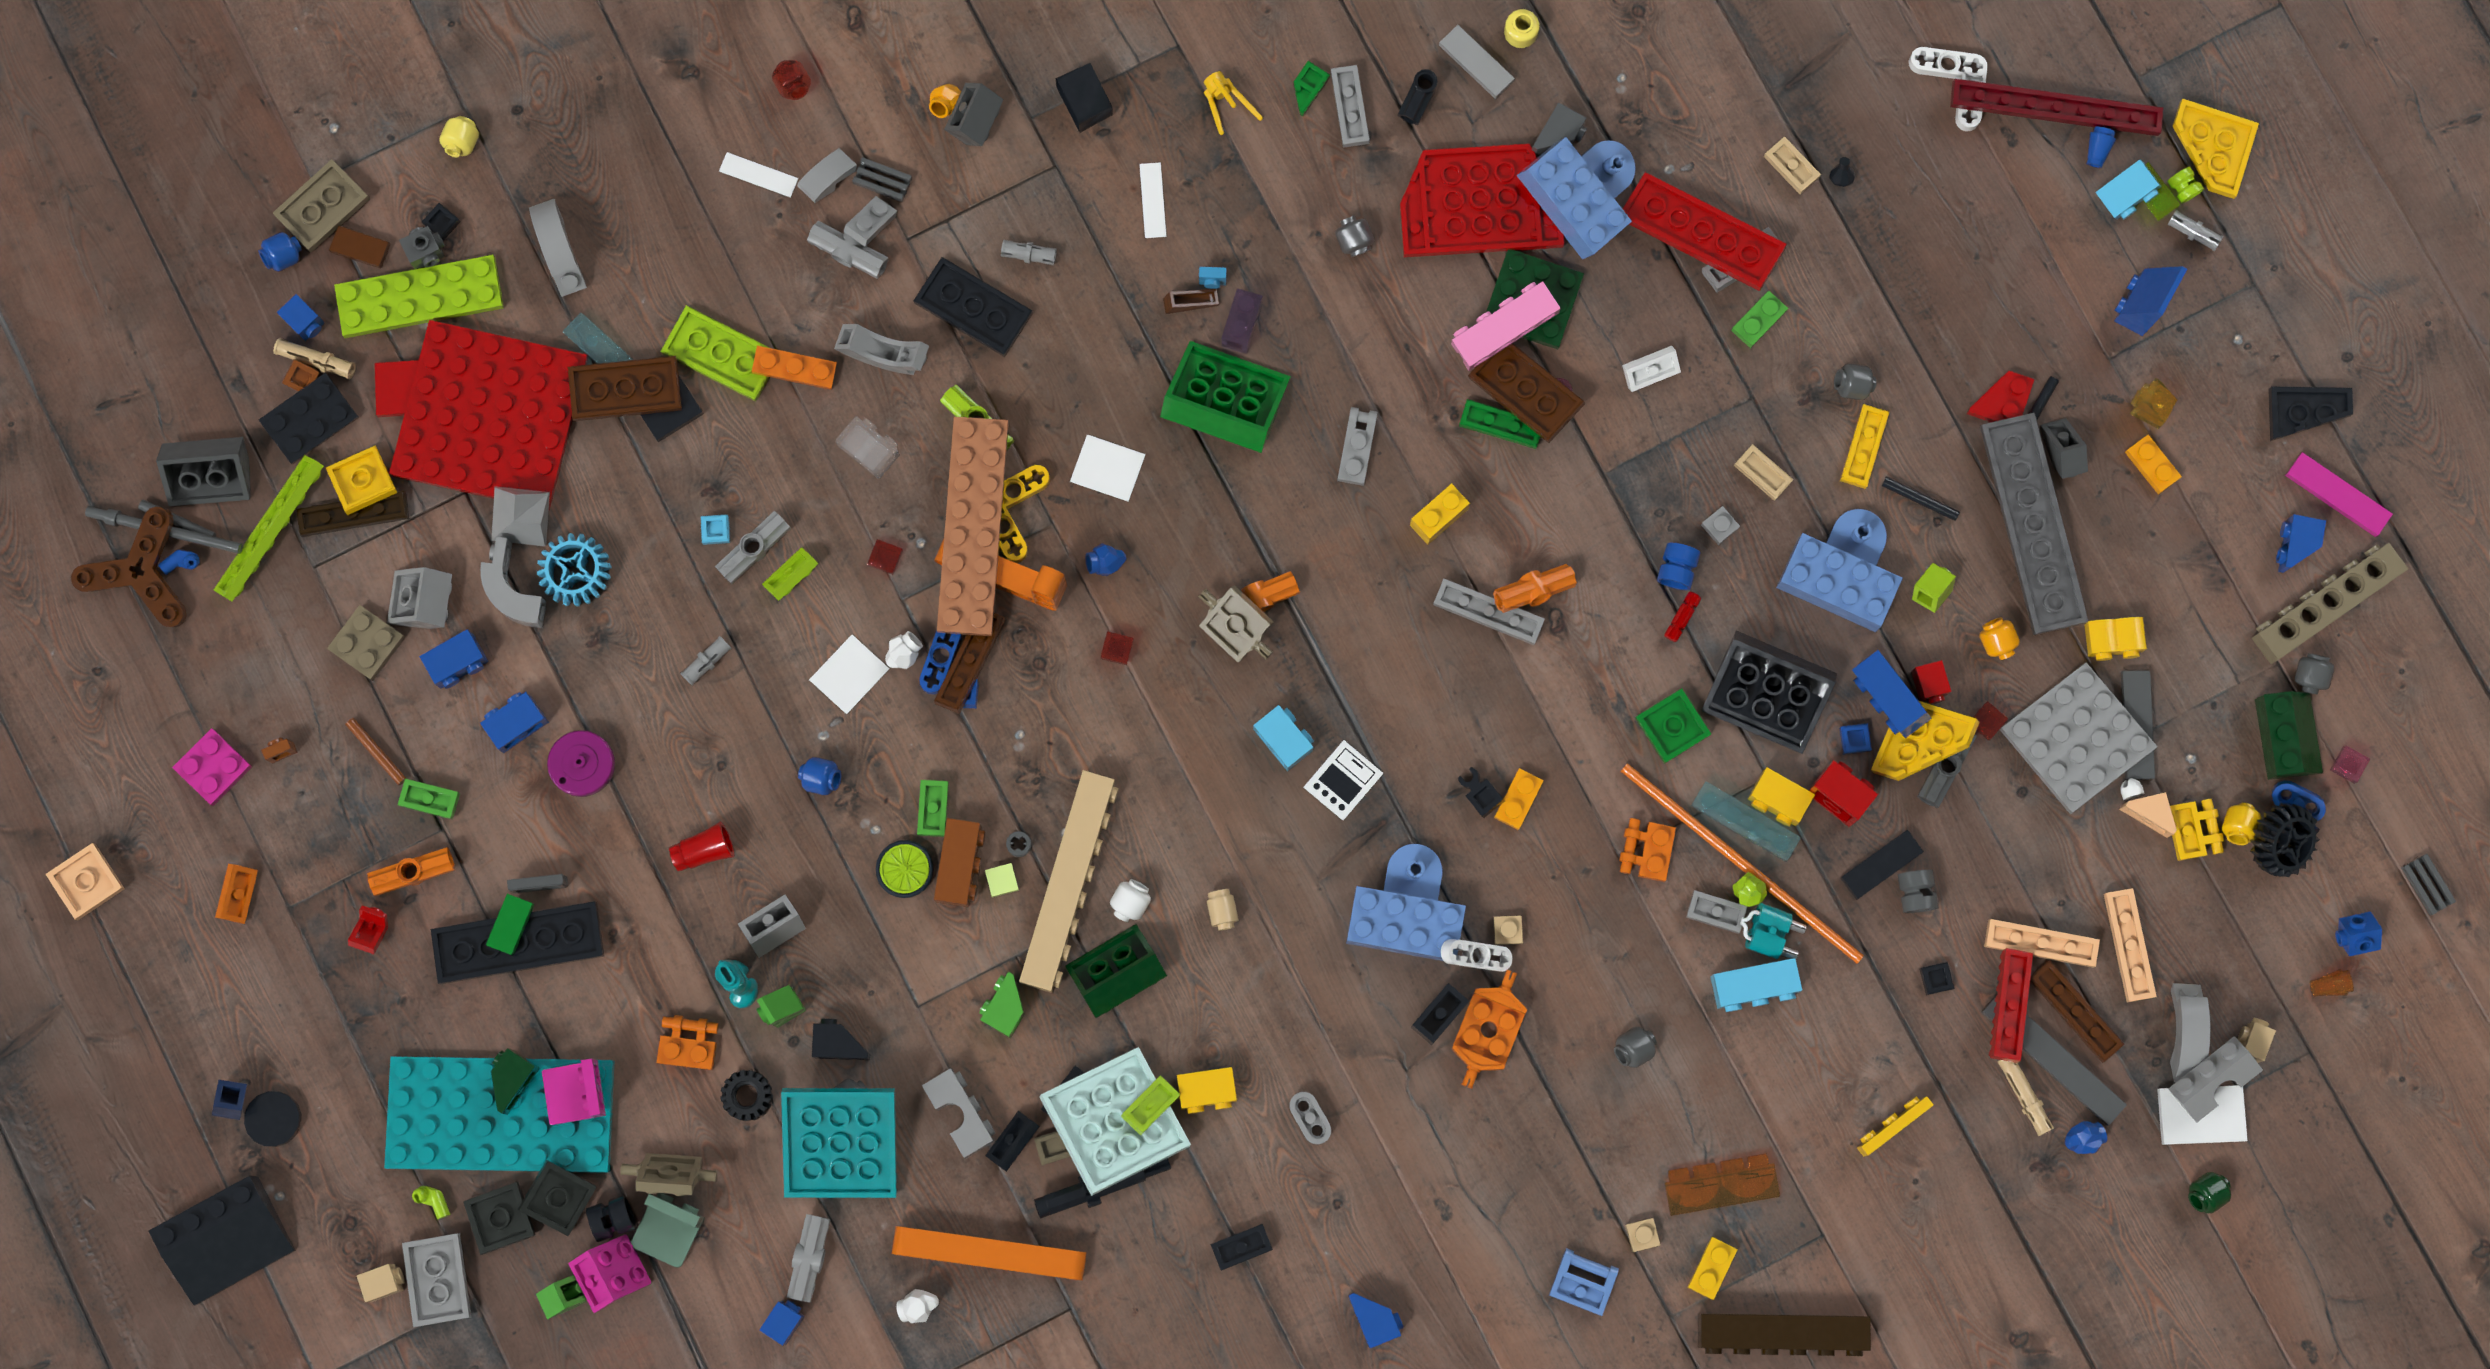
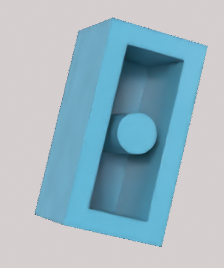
(2128, 190)
(1284, 737)

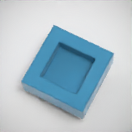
(1212, 277)

